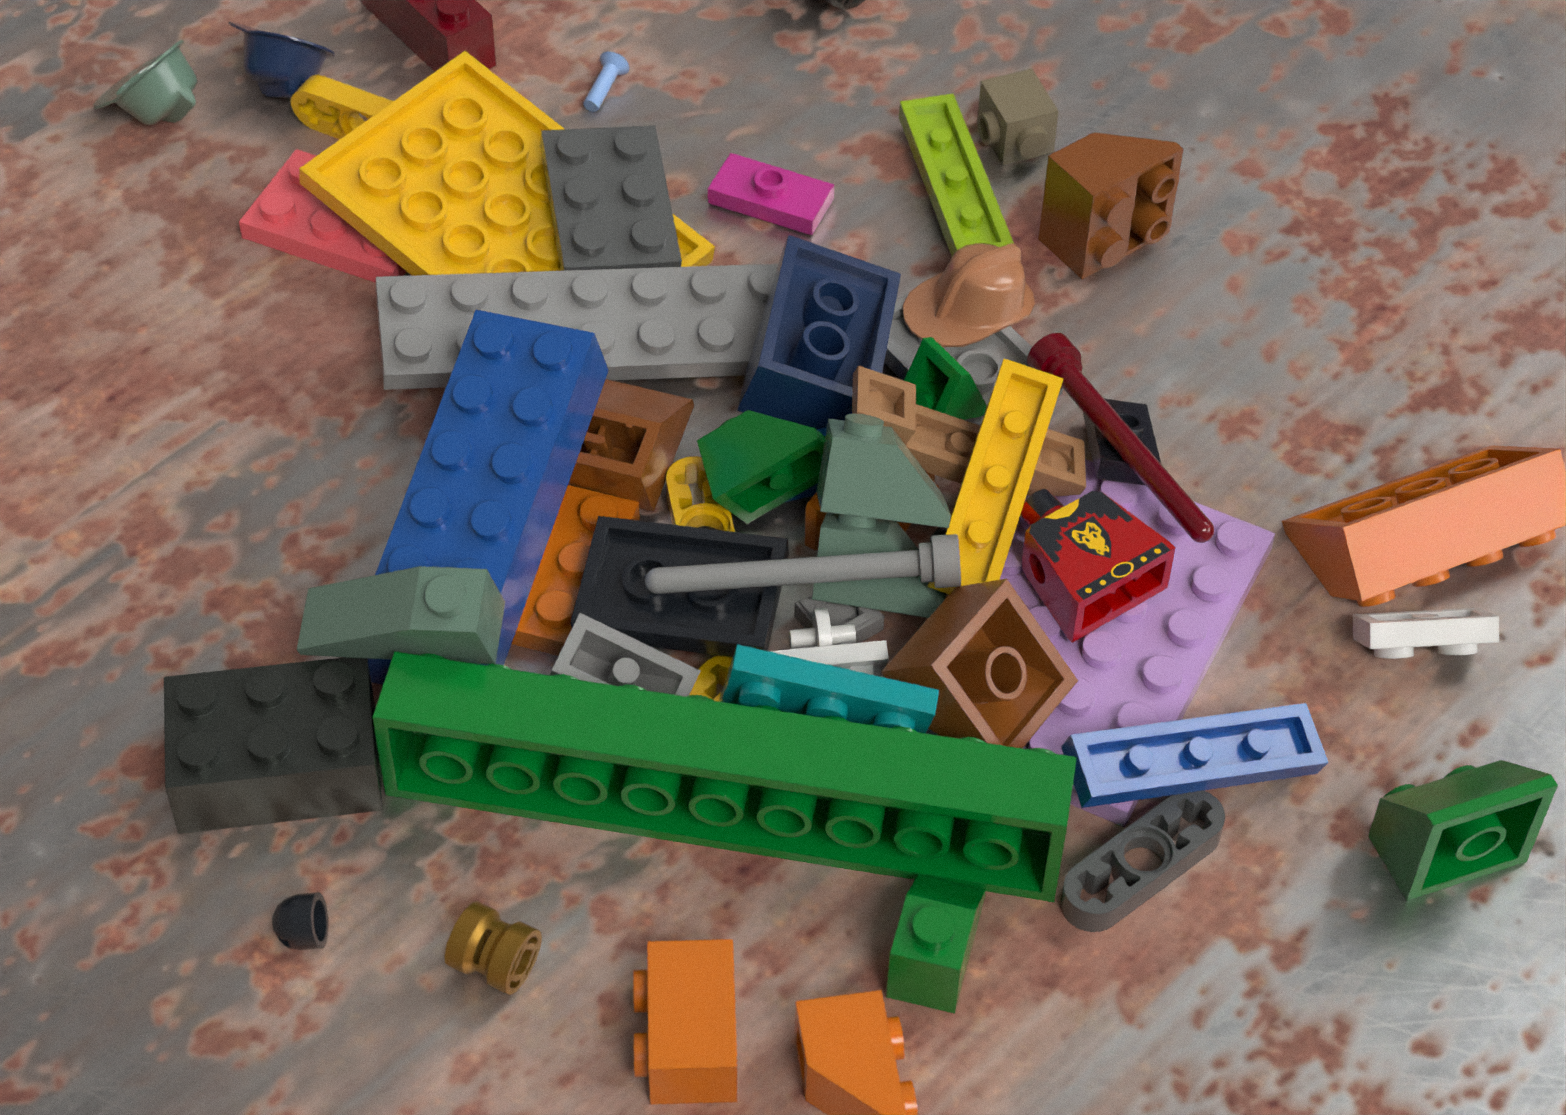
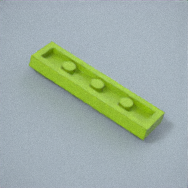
(952, 172)

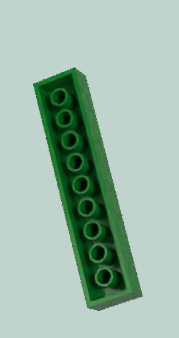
(724, 775)

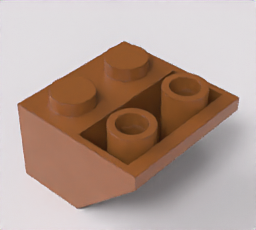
(1108, 199)
(631, 442)

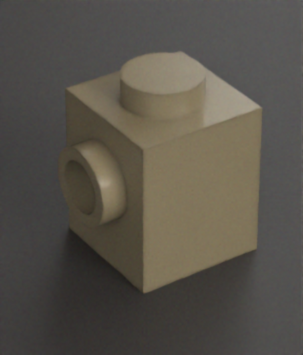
(1017, 116)

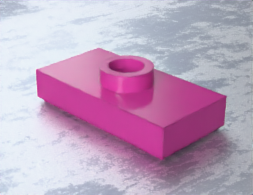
(771, 193)

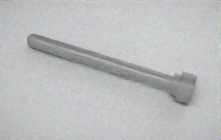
(933, 561)

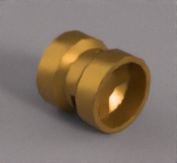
(492, 947)

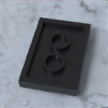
(684, 621)

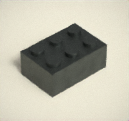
(271, 744)

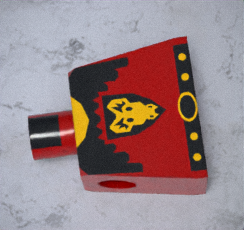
(1091, 559)

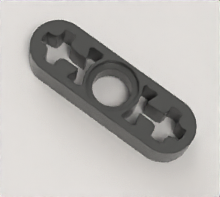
(1135, 886)

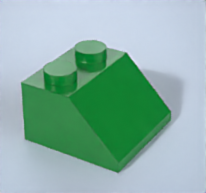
(1460, 825)

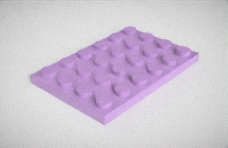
(1158, 652)

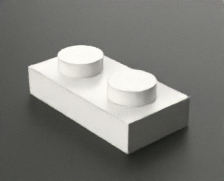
(1452, 630)

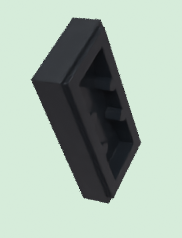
(1106, 460)

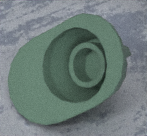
(155, 89)

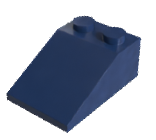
(815, 331)

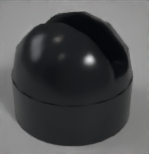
(302, 921)

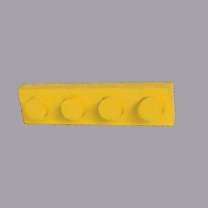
(1001, 470)

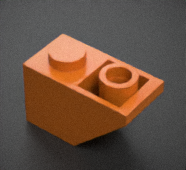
(850, 1056)

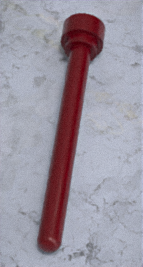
(1060, 357)

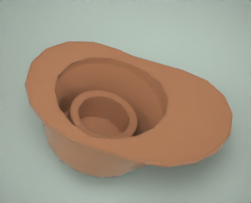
(972, 297)

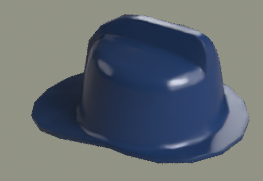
(280, 61)

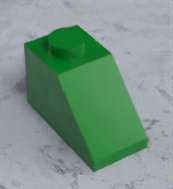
(760, 462)
(934, 942)

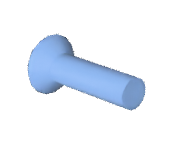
(613, 65)

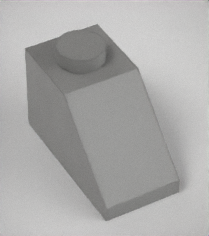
(612, 658)

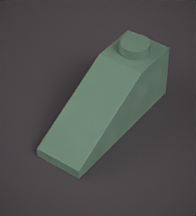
(406, 611)

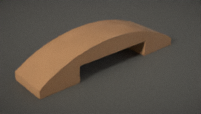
(946, 442)

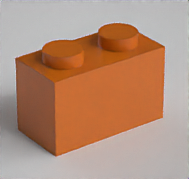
(690, 1022)

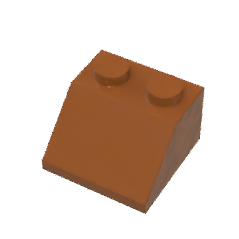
(988, 662)

